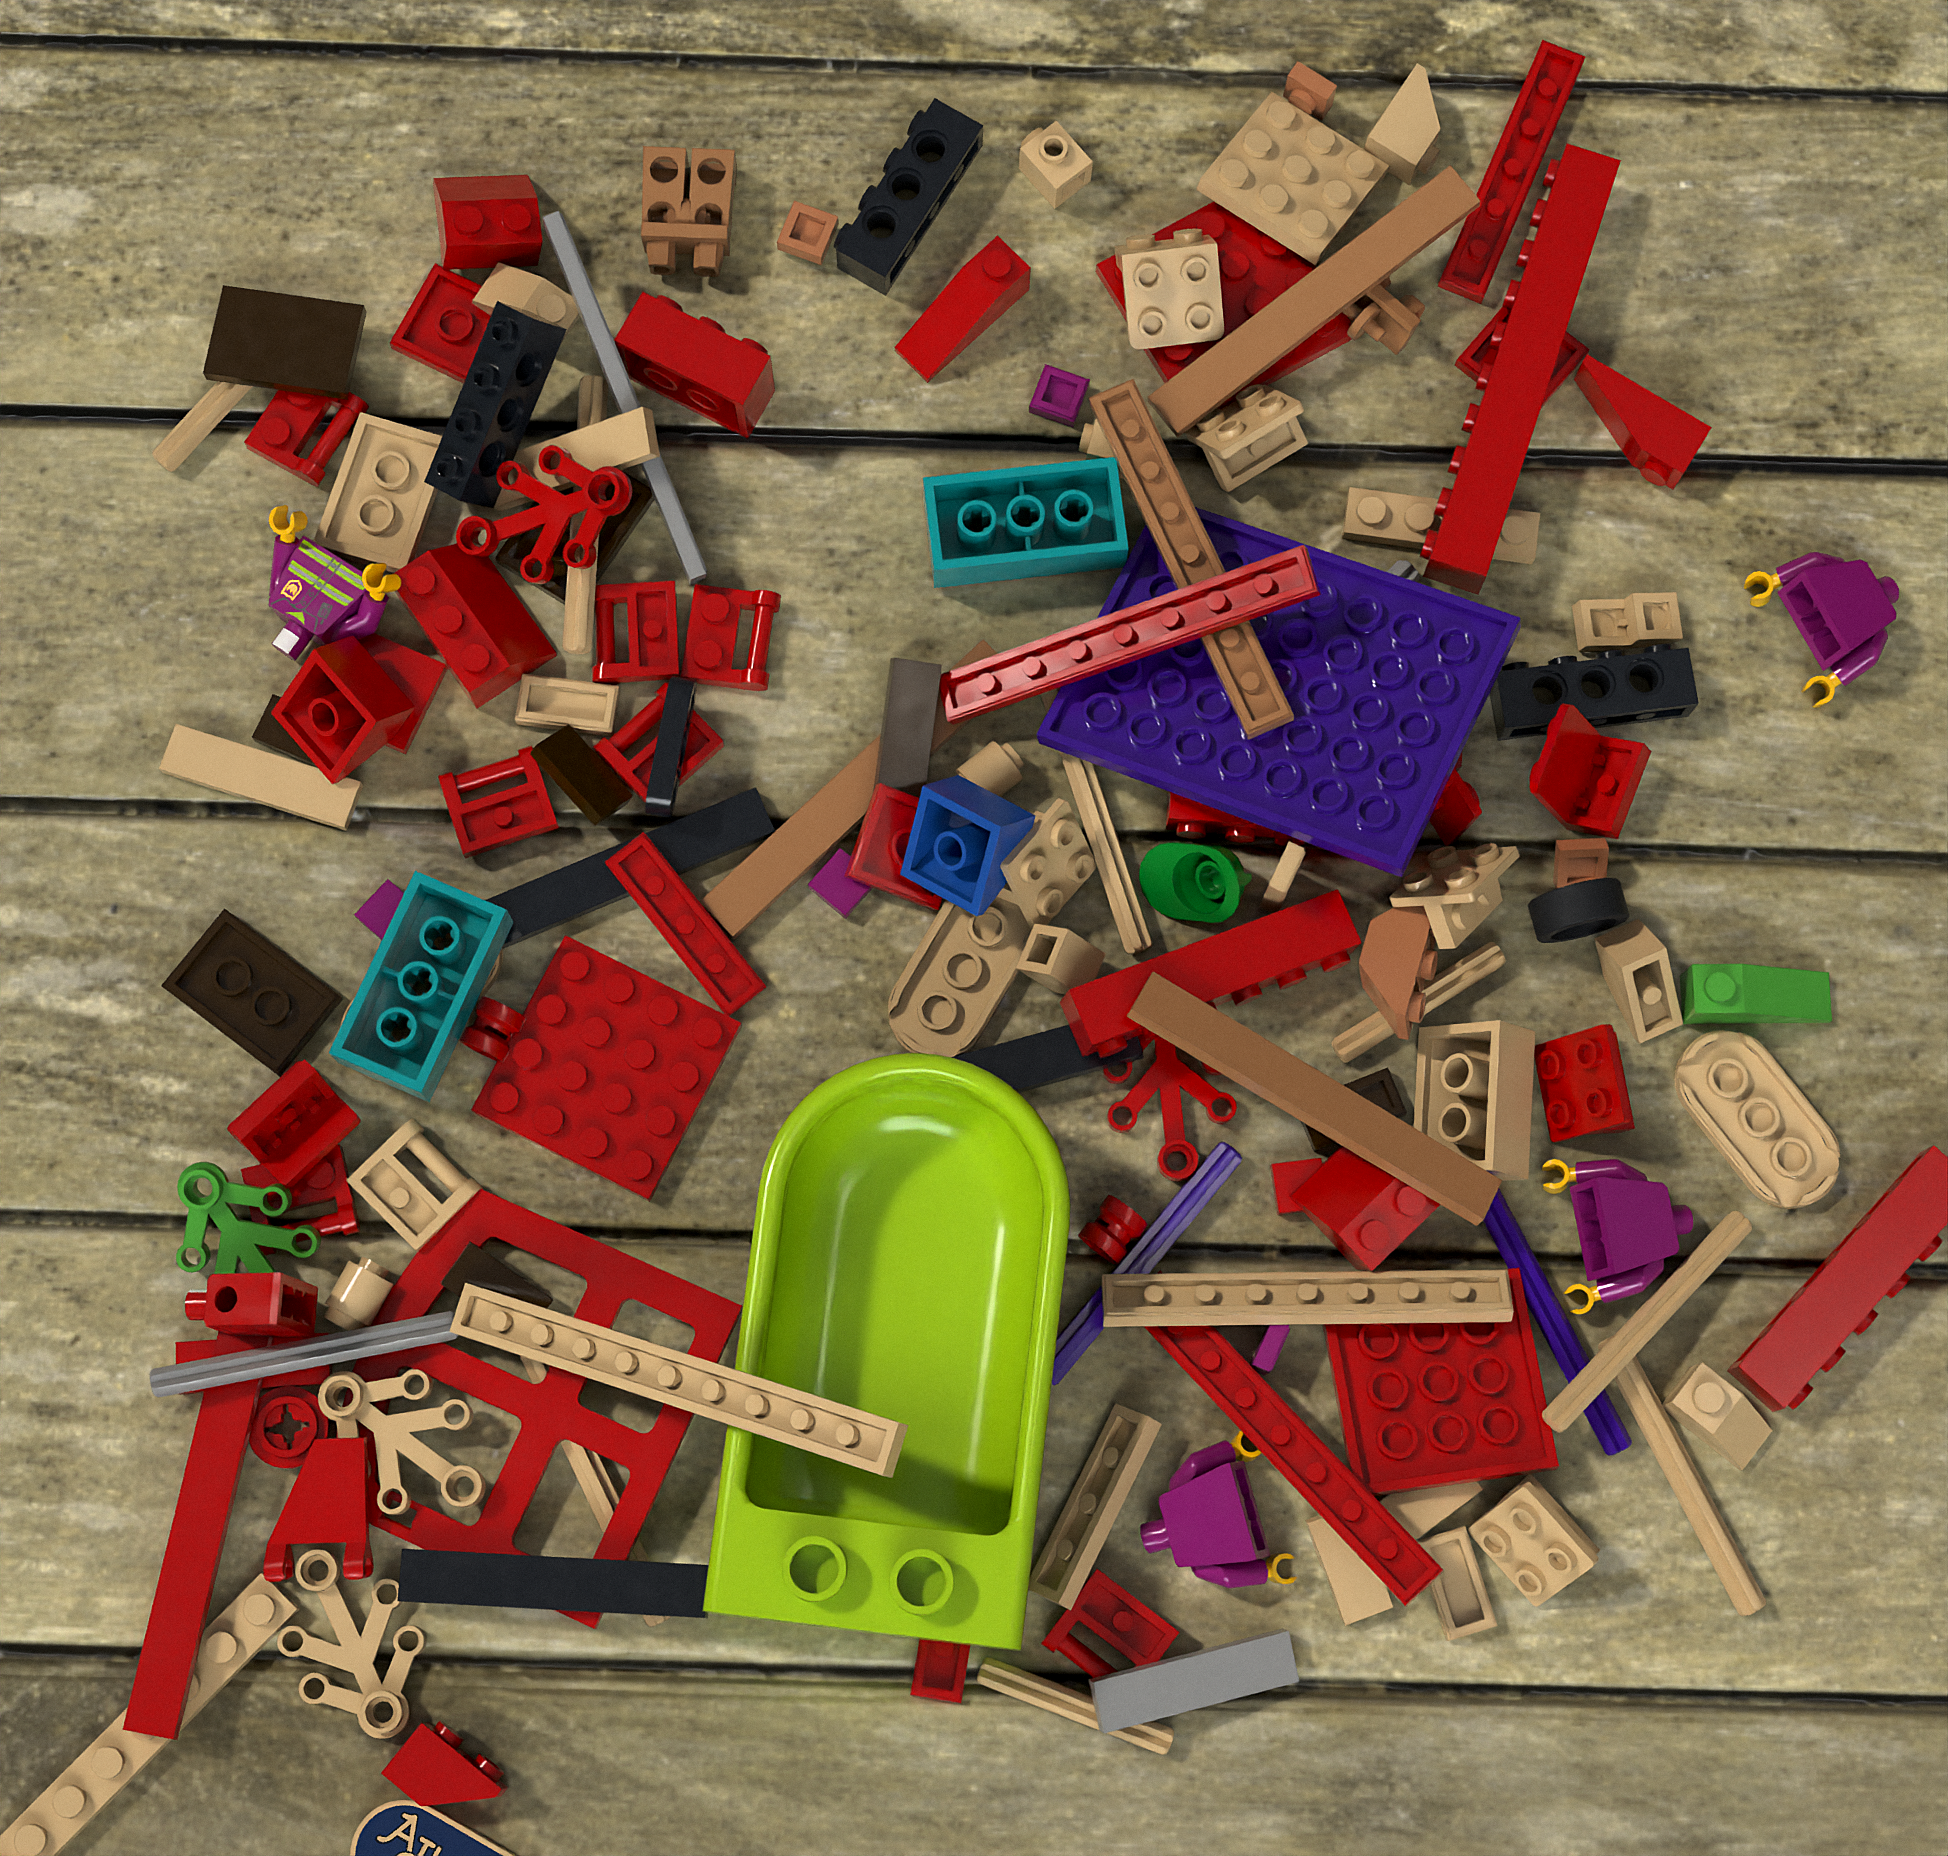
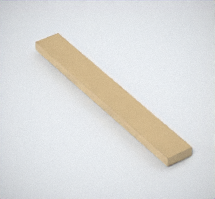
(1306, 1298)

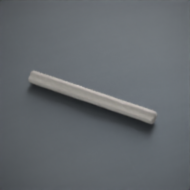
(302, 1354)

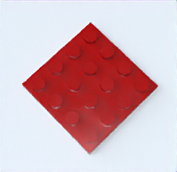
(1252, 275)
(607, 1068)
(1440, 1400)

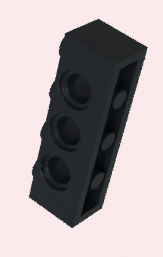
(881, 260)
(495, 404)
(1666, 670)

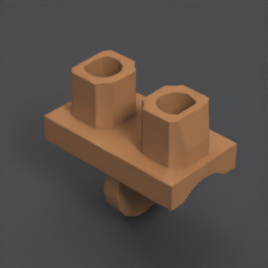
(1385, 317)

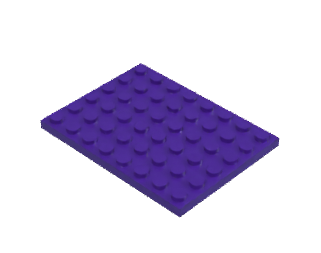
(1377, 686)

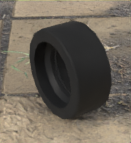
(1578, 910)

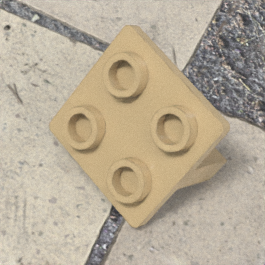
(1249, 434)
(1047, 865)
(1456, 889)
(1534, 1541)

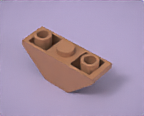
(1395, 964)

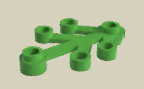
(238, 1236)

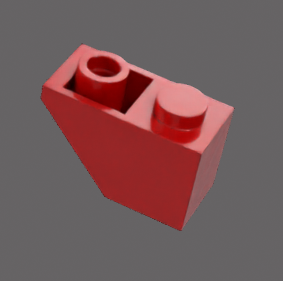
(438, 1771)

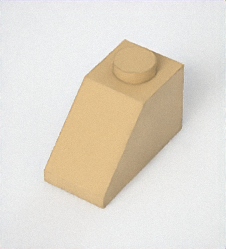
(1407, 129)
(528, 293)
(1640, 979)
(1717, 1414)

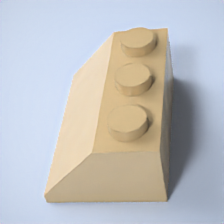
(1478, 1093)

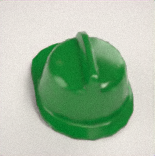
(1193, 881)

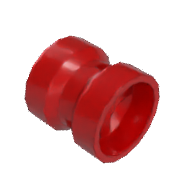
(499, 1020)
(1112, 1229)

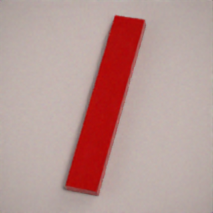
(1511, 171)

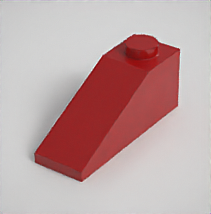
(965, 308)
(1646, 427)

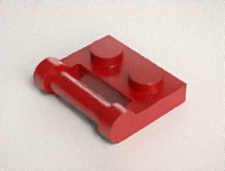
(290, 424)
(650, 632)
(714, 636)
(701, 746)
(502, 815)
(319, 1185)
(1117, 1620)

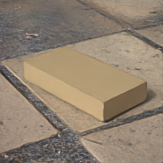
(560, 702)
(1282, 877)
(1459, 1590)

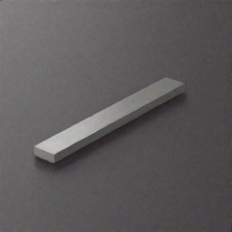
(622, 391)

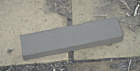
(1193, 1680)

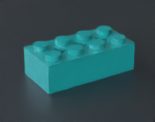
(1032, 493)
(410, 956)

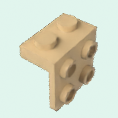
(1171, 289)

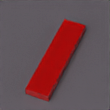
(685, 924)

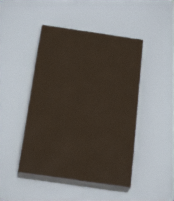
(285, 342)
(611, 539)
(252, 992)

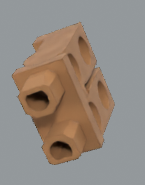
(691, 224)

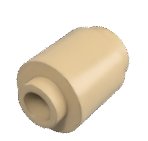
(993, 768)
(358, 1295)

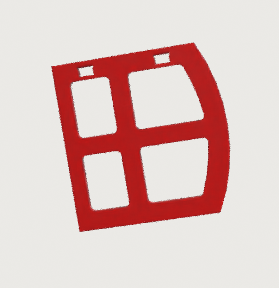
(552, 1407)

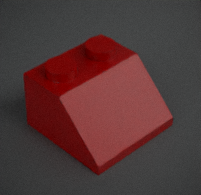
(487, 221)
(341, 707)
(1361, 1207)

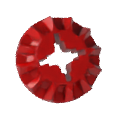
(270, 1411)

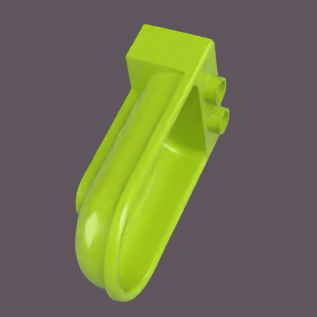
(920, 1278)

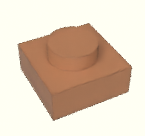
(1309, 91)
(807, 232)
(1580, 861)

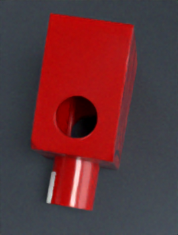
(255, 1305)

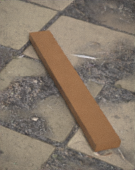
(1313, 301)
(1187, 552)
(812, 830)
(1315, 1098)

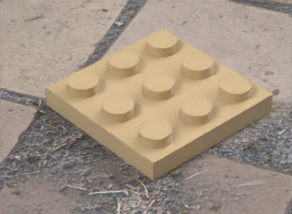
(1292, 178)

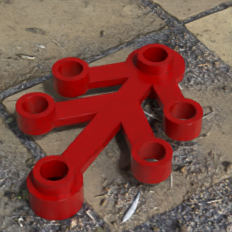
(553, 513)
(1168, 1076)

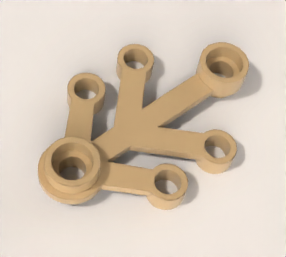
(394, 1434)
(356, 1651)

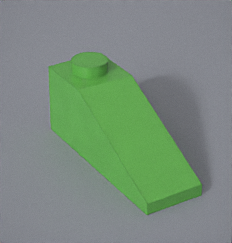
(1753, 995)

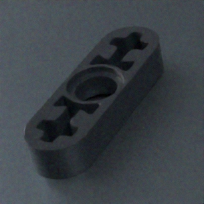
(671, 746)

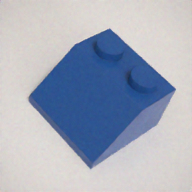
(962, 840)

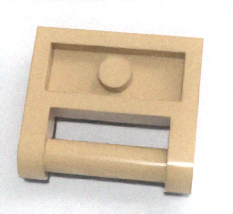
(401, 1196)

